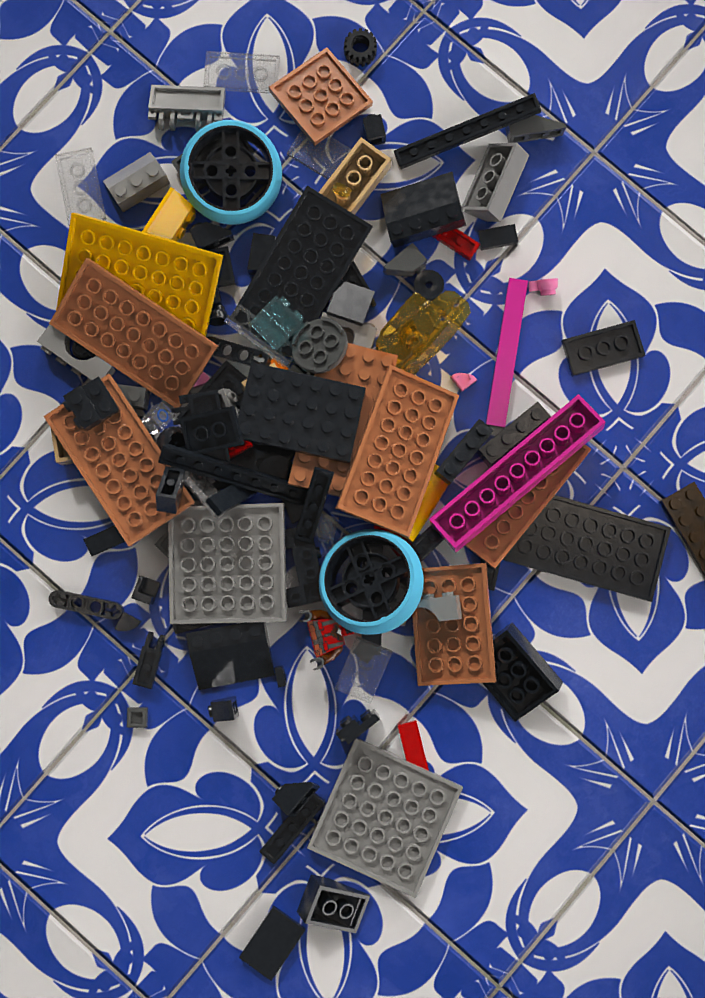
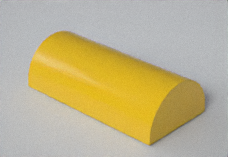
(434, 491)

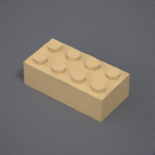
(360, 172)

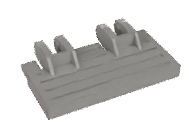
(186, 102)

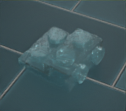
(277, 322)

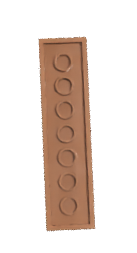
(504, 532)

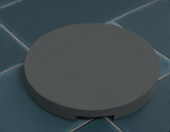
(319, 345)

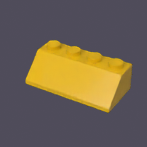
(171, 217)

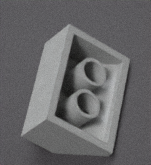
(136, 181)

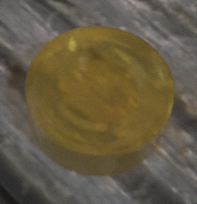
(341, 189)

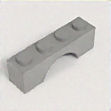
(59, 344)
(444, 607)

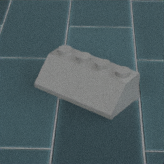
(495, 181)

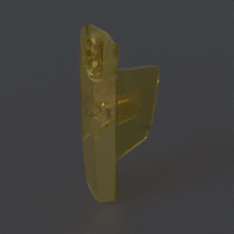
(417, 331)

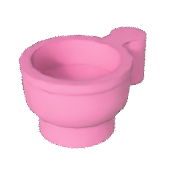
(545, 286)

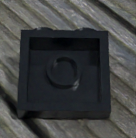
(91, 404)
(351, 727)

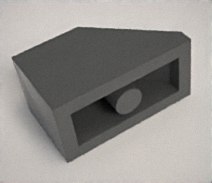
(406, 263)

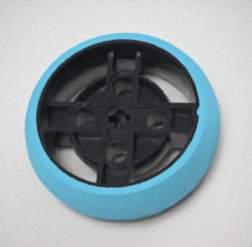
(196, 171)
(339, 595)

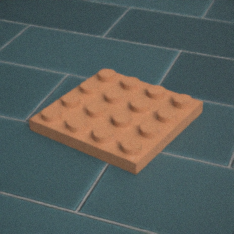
(320, 96)

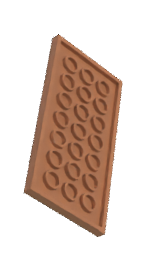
(132, 333)
(360, 368)
(397, 451)
(118, 465)

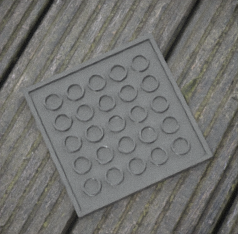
(228, 565)
(385, 817)

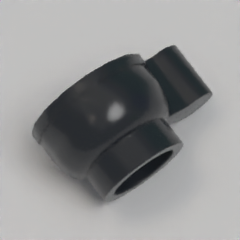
(218, 315)
(81, 352)

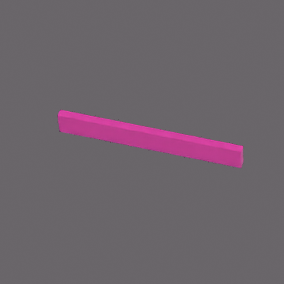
(506, 353)

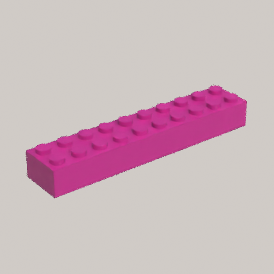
(517, 473)

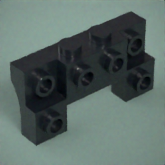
(307, 570)

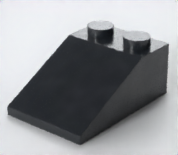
(332, 904)

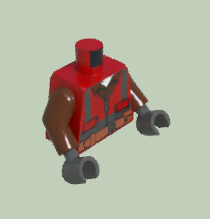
(325, 636)

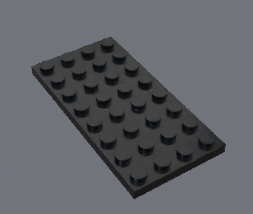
(306, 259)
(594, 547)

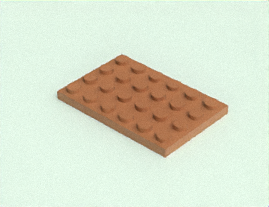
(460, 648)

